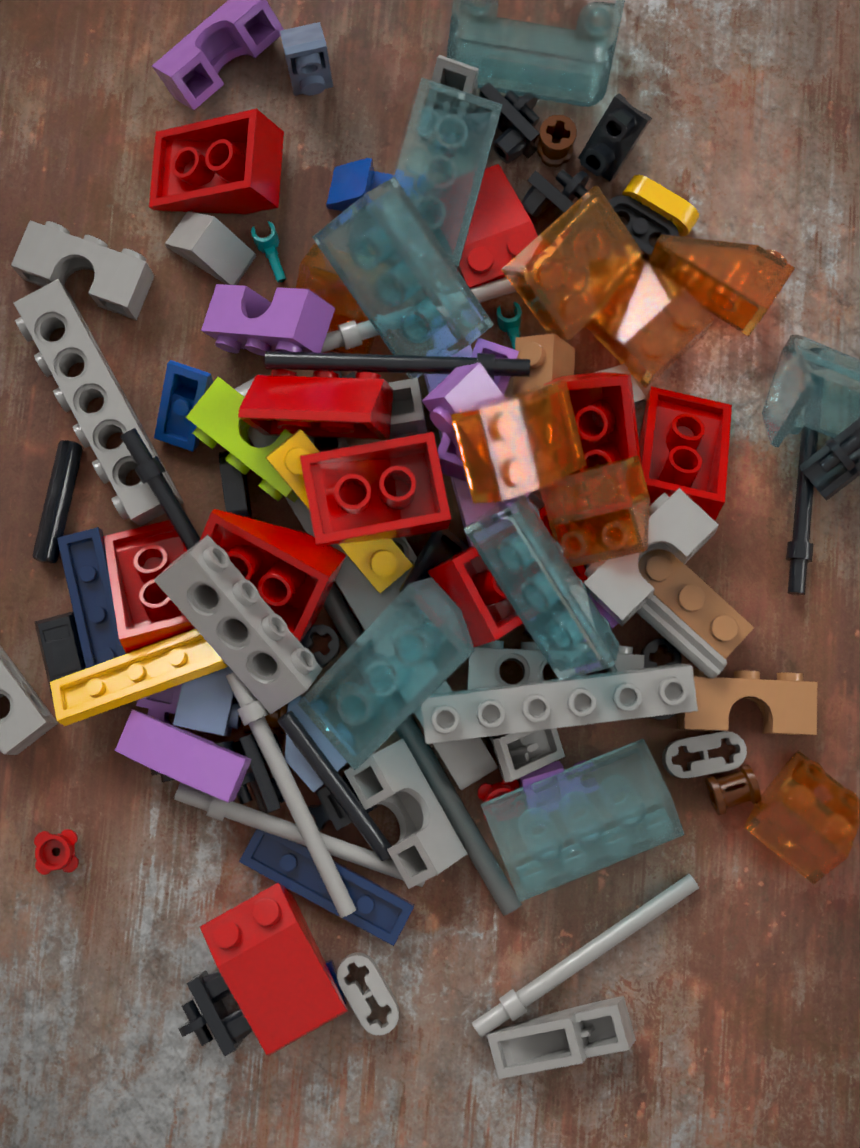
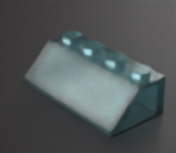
(446, 158)
(402, 276)
(543, 588)
(389, 671)
(582, 819)

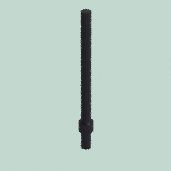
(394, 363)
(151, 472)
(800, 549)

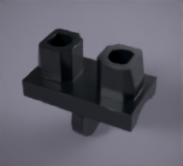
(515, 123)
(614, 138)
(544, 194)
(835, 463)
(263, 788)
(225, 1027)

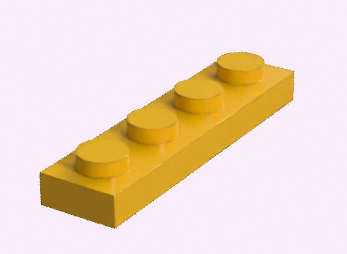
(376, 559)
(133, 676)

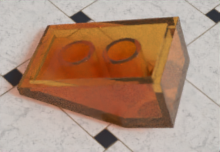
(574, 265)
(724, 277)
(650, 322)
(518, 443)

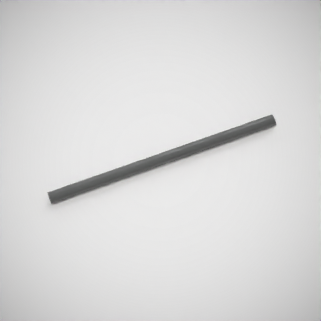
(436, 777)

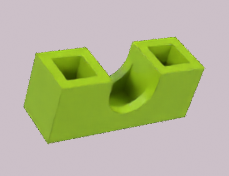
(219, 423)

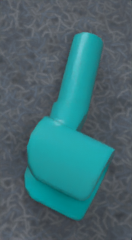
(268, 246)
(511, 325)

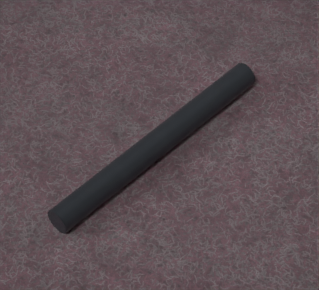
(335, 784)

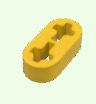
(664, 202)

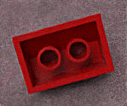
(319, 405)
(604, 416)

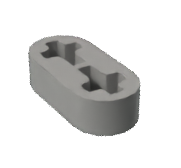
(705, 764)
(359, 999)

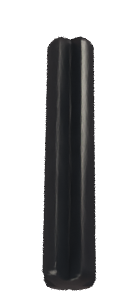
(57, 501)

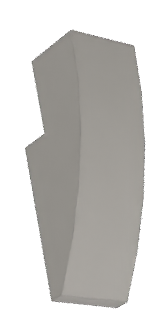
(562, 1038)

